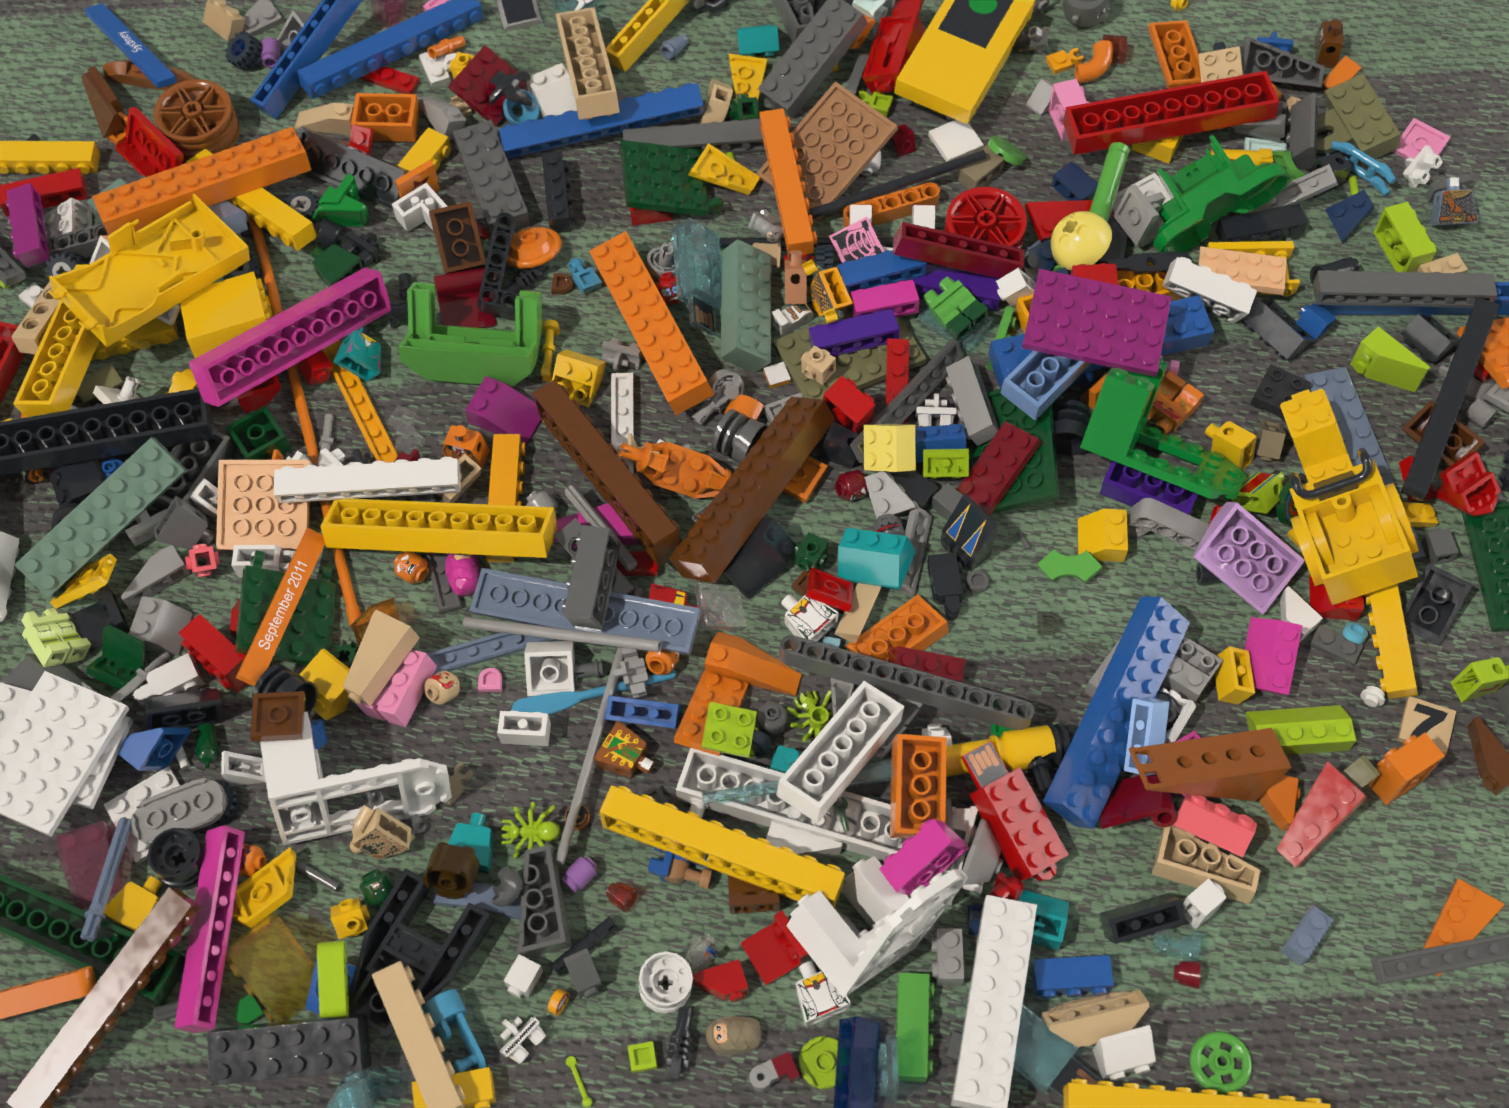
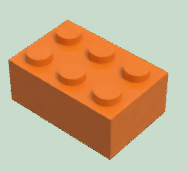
(390, 115)
(1406, 767)

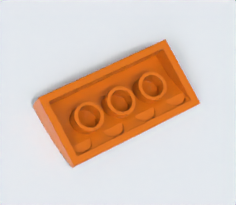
(909, 626)

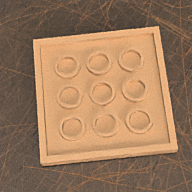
(249, 509)

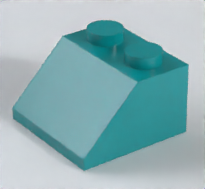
(757, 40)

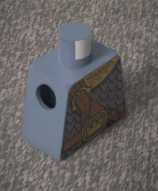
(1453, 206)

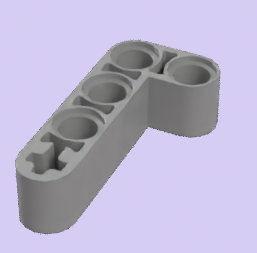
(1167, 522)

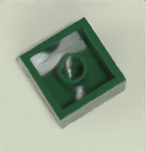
(258, 435)

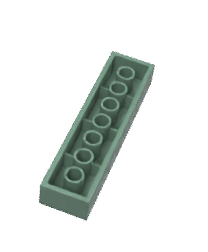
(101, 517)

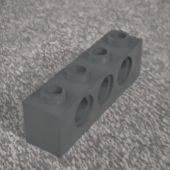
(567, 538)

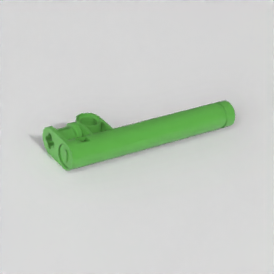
(1108, 183)

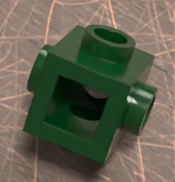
(750, 107)
(811, 552)

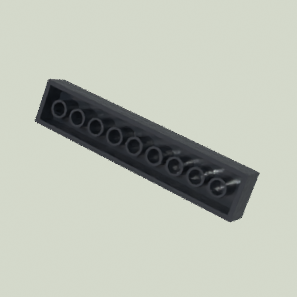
(103, 430)

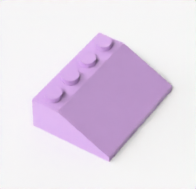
(1247, 556)

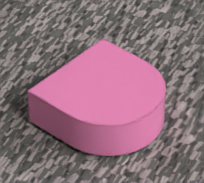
(490, 680)

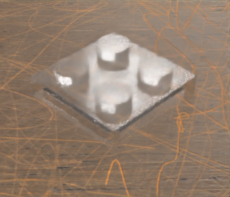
(720, 607)

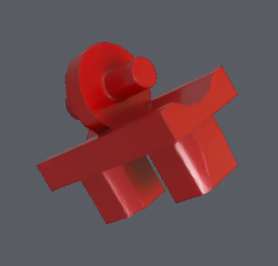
(1007, 888)

